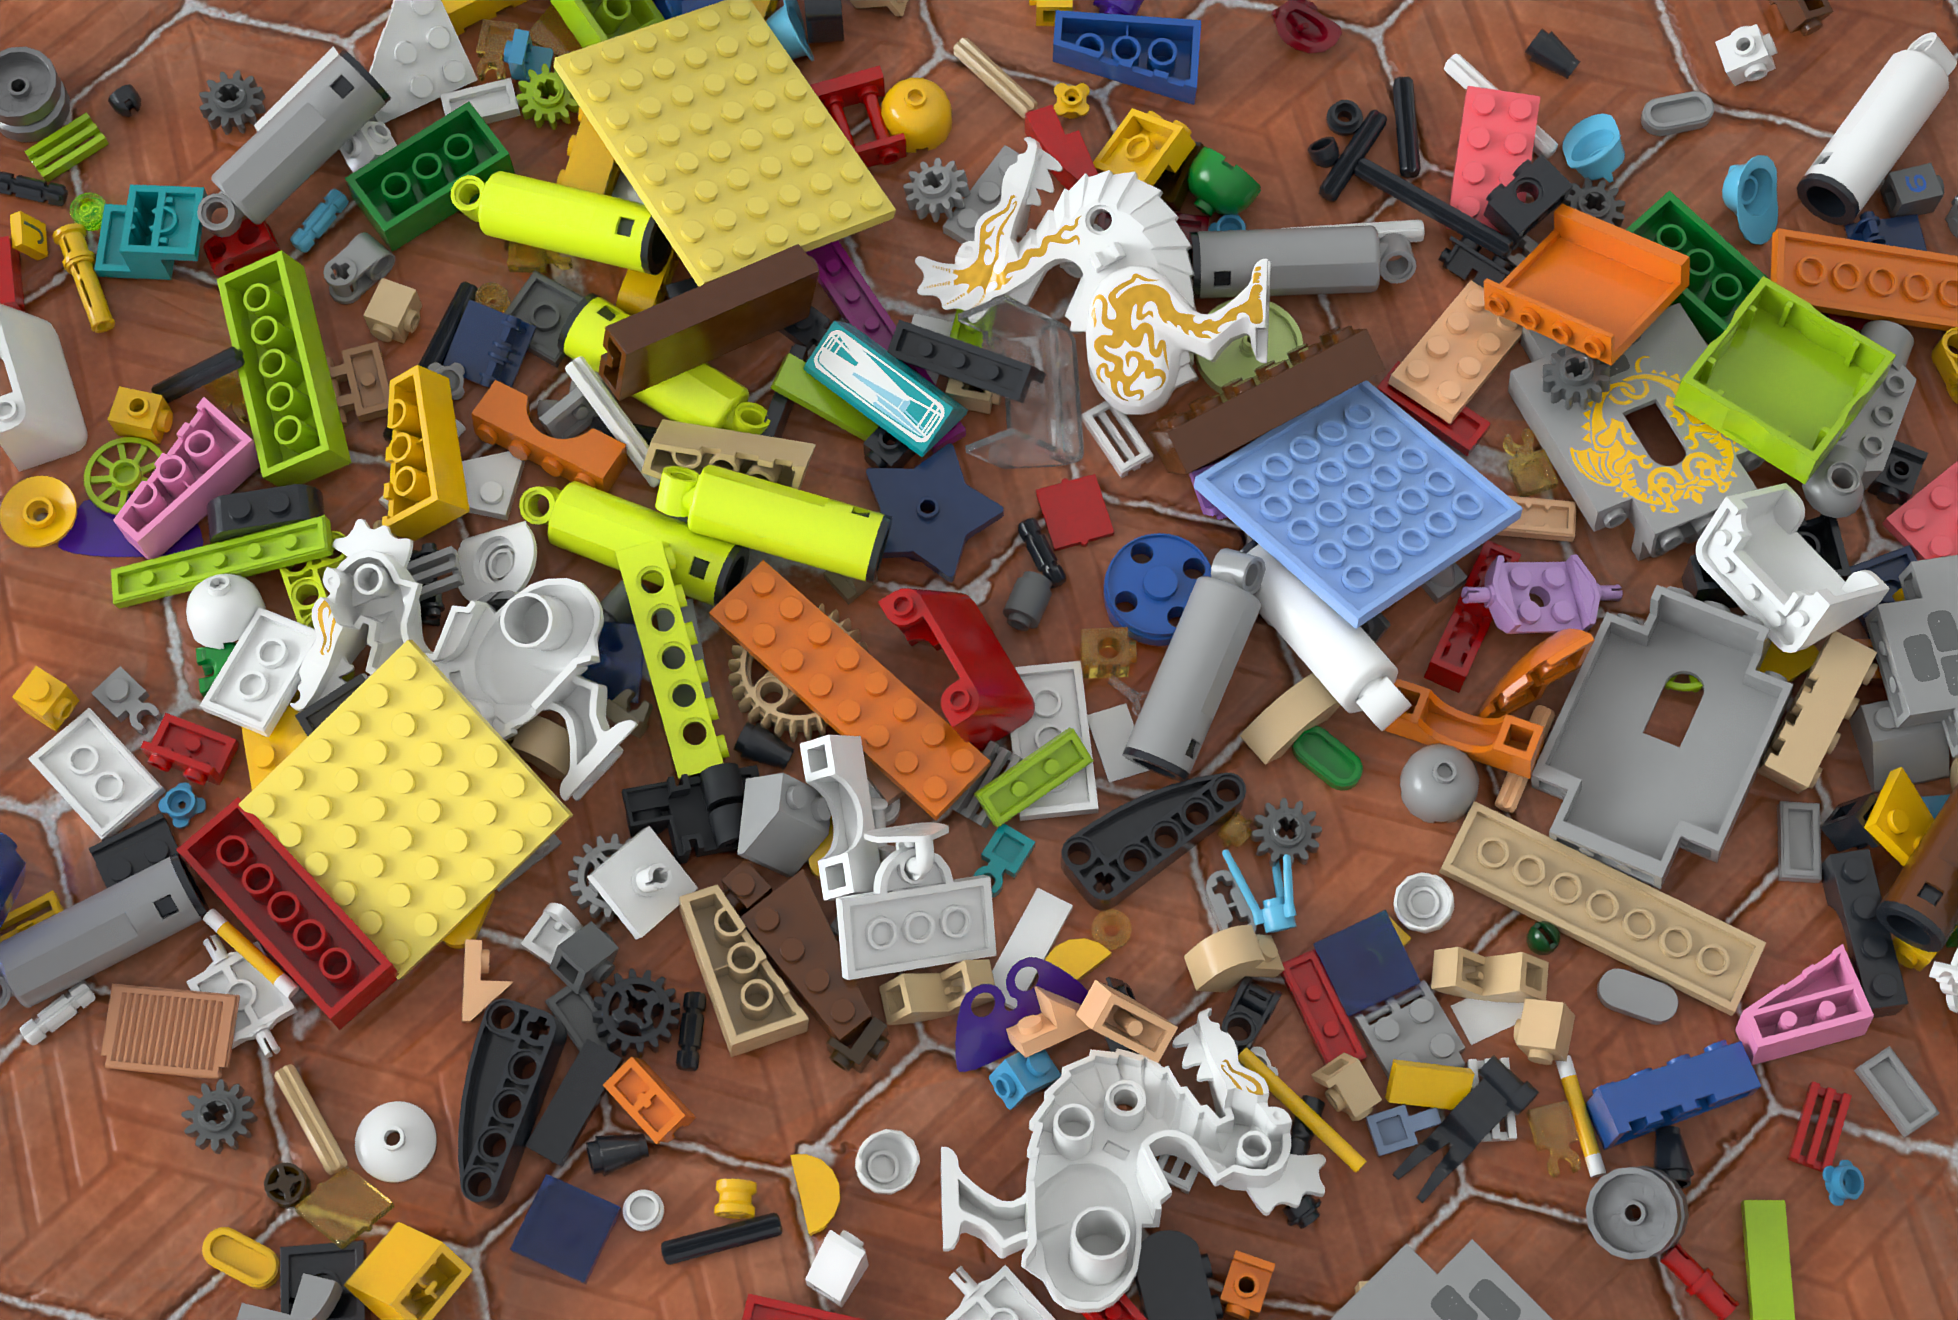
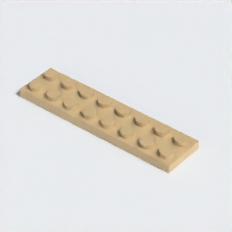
(1603, 908)

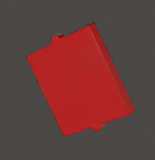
(1074, 512)

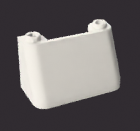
(43, 412)
(1776, 574)

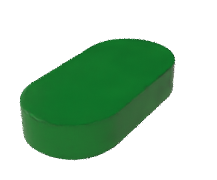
(1328, 758)

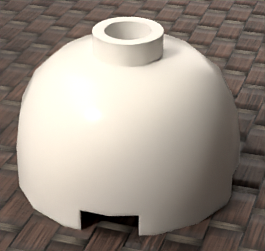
(222, 609)

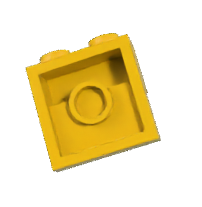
(1145, 146)

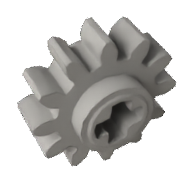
(936, 189)

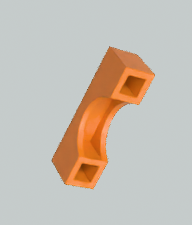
(588, 459)
(1497, 742)

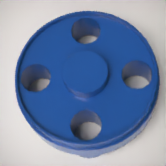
(1154, 588)

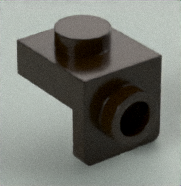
(869, 1045)

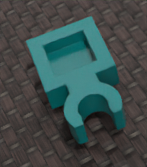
(1005, 854)

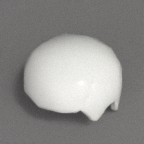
(1423, 902)
(887, 1161)

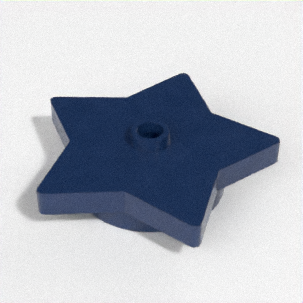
(937, 487)

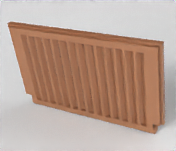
(169, 1031)

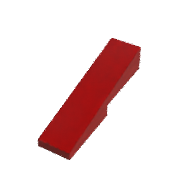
(1466, 626)

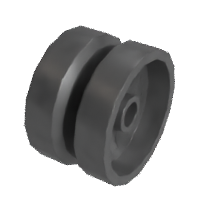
(30, 95)
(1661, 1205)

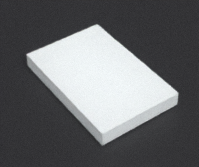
(260, 673)
(97, 775)

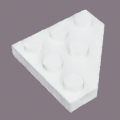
(418, 57)

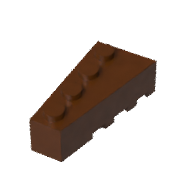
(808, 957)

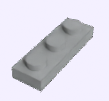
(983, 197)

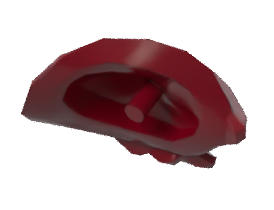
(1304, 27)

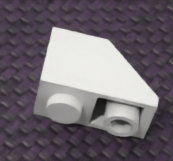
(838, 1267)

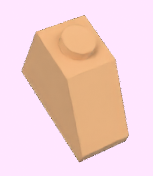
(1126, 1021)

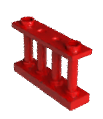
(863, 88)

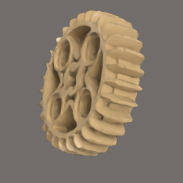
(777, 713)

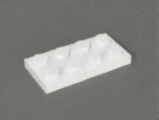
(1058, 705)

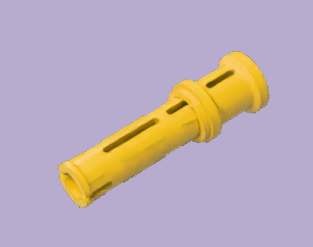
(80, 263)

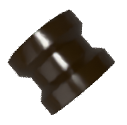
(283, 1178)

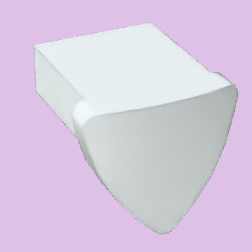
(550, 931)

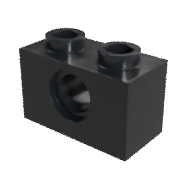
(1518, 218)

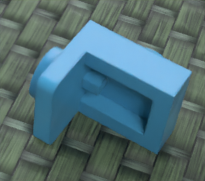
(523, 56)
(1023, 1076)

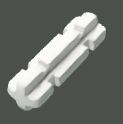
(57, 1013)

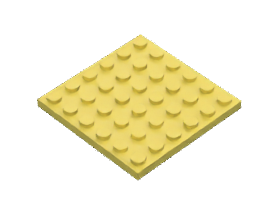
(407, 807)

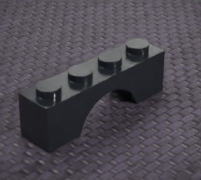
(1855, 895)

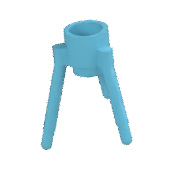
(1278, 911)

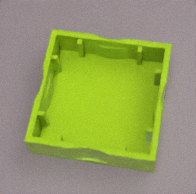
(1784, 380)

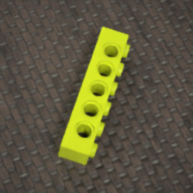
(634, 565)

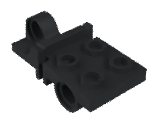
(698, 812)

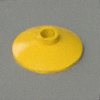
(30, 499)

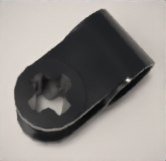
(1250, 1010)

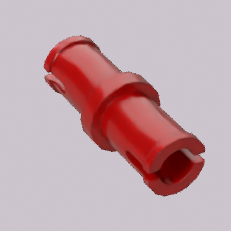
(1699, 1282)

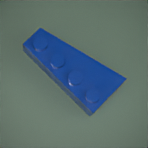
(1132, 50)
(1671, 1093)

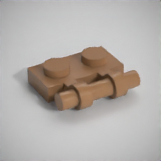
(367, 382)

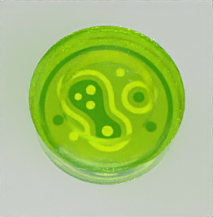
(88, 210)

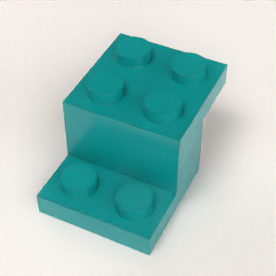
(150, 232)

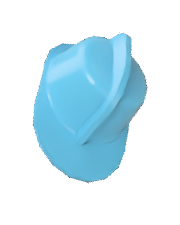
(790, 30)
(1594, 147)
(1752, 196)

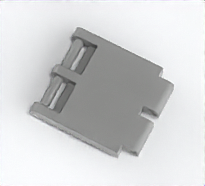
(1412, 1033)

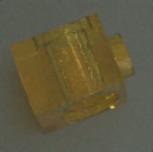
(1097, 666)

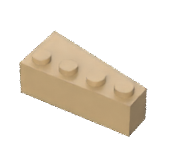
(747, 453)
(1817, 713)
(741, 983)

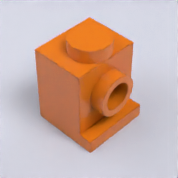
(1248, 1267)

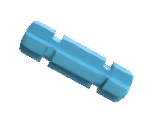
(319, 220)

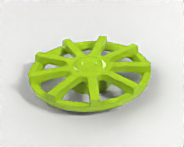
(123, 474)

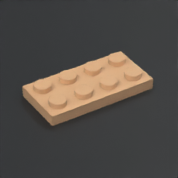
(1456, 355)

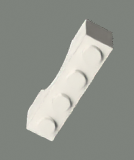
(839, 774)

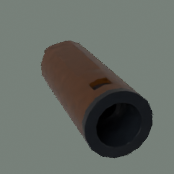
(1924, 896)

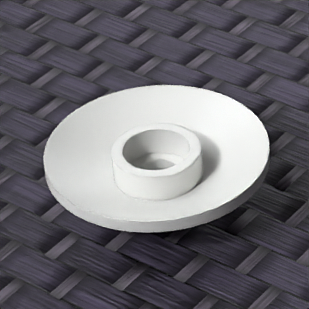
(409, 1155)

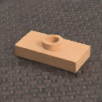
(1543, 519)

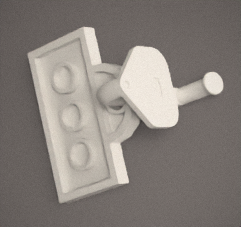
(916, 907)

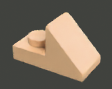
(478, 993)
(1048, 1028)

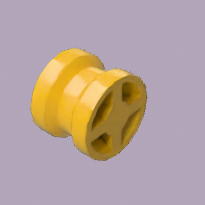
(735, 1198)

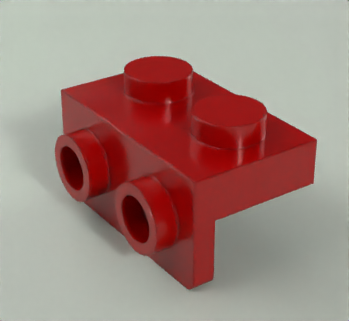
(190, 749)

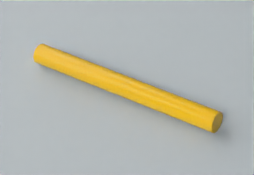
(1303, 1111)

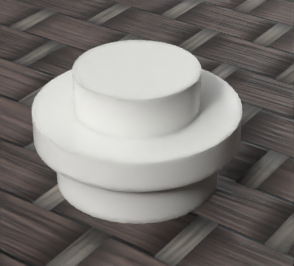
(643, 1210)

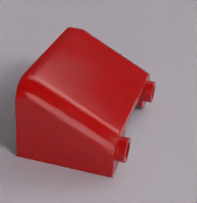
(990, 694)

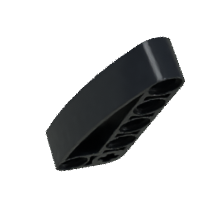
(1132, 833)
(494, 1084)

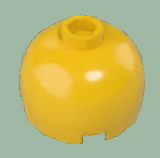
(919, 111)

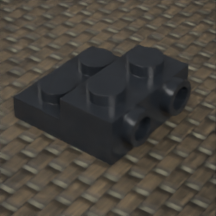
(325, 1262)

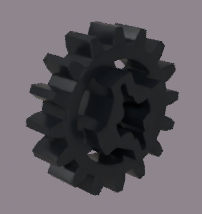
(624, 1022)

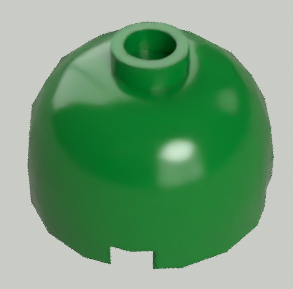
(1220, 185)

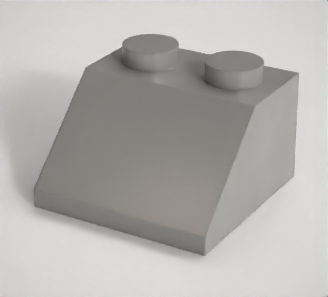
(1883, 747)
(781, 822)

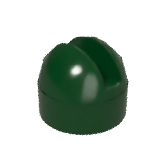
(1538, 943)

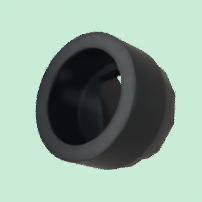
(124, 100)
(1324, 152)

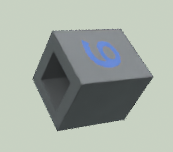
(1912, 191)

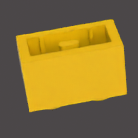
(408, 1276)

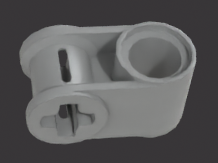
(357, 265)

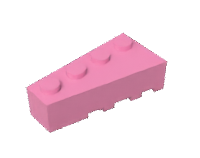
(201, 465)

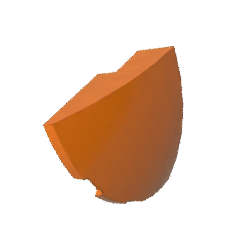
(1535, 670)

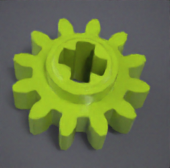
(546, 109)

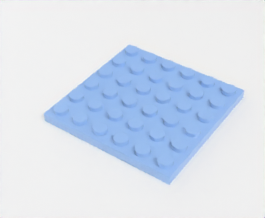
(1358, 501)

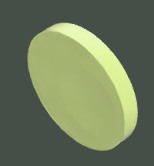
(1239, 359)

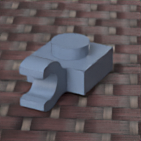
(1396, 1130)

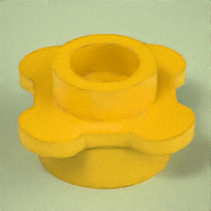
(1068, 108)

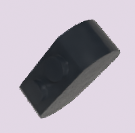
(262, 510)
(1174, 1279)

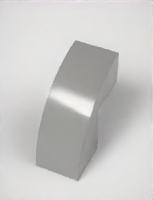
(313, 1301)

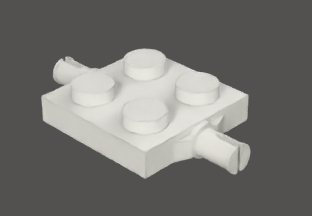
(260, 1001)
(996, 1298)

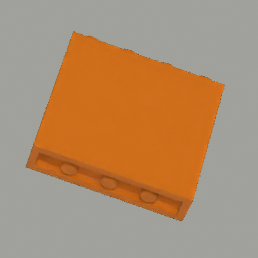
(1590, 285)

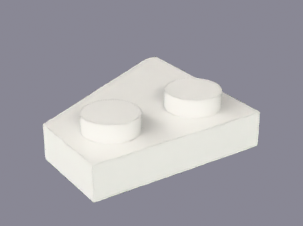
(492, 483)

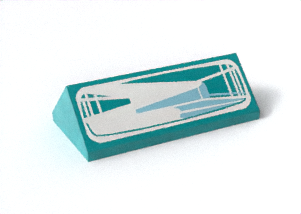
(883, 388)

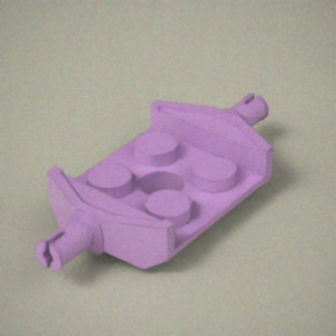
(1565, 588)

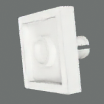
(642, 882)

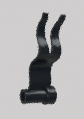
(1471, 1122)

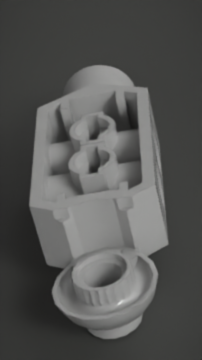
(1868, 441)

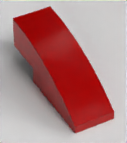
(1066, 149)

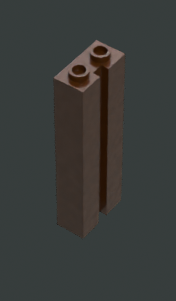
(708, 322)

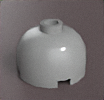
(1439, 783)

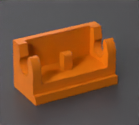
(648, 1100)

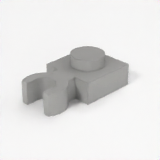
(125, 697)

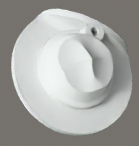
(497, 561)

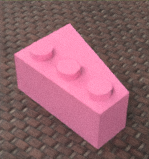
(1807, 1012)

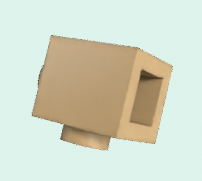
(393, 311)
(1544, 1031)

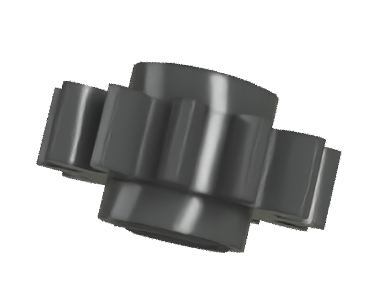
(232, 102)
(1597, 202)
(1575, 378)
(1287, 819)
(204, 1116)

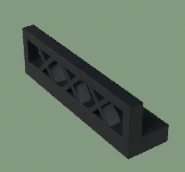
(963, 361)

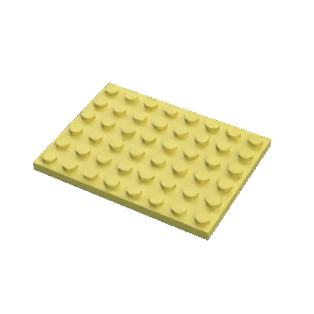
(723, 139)

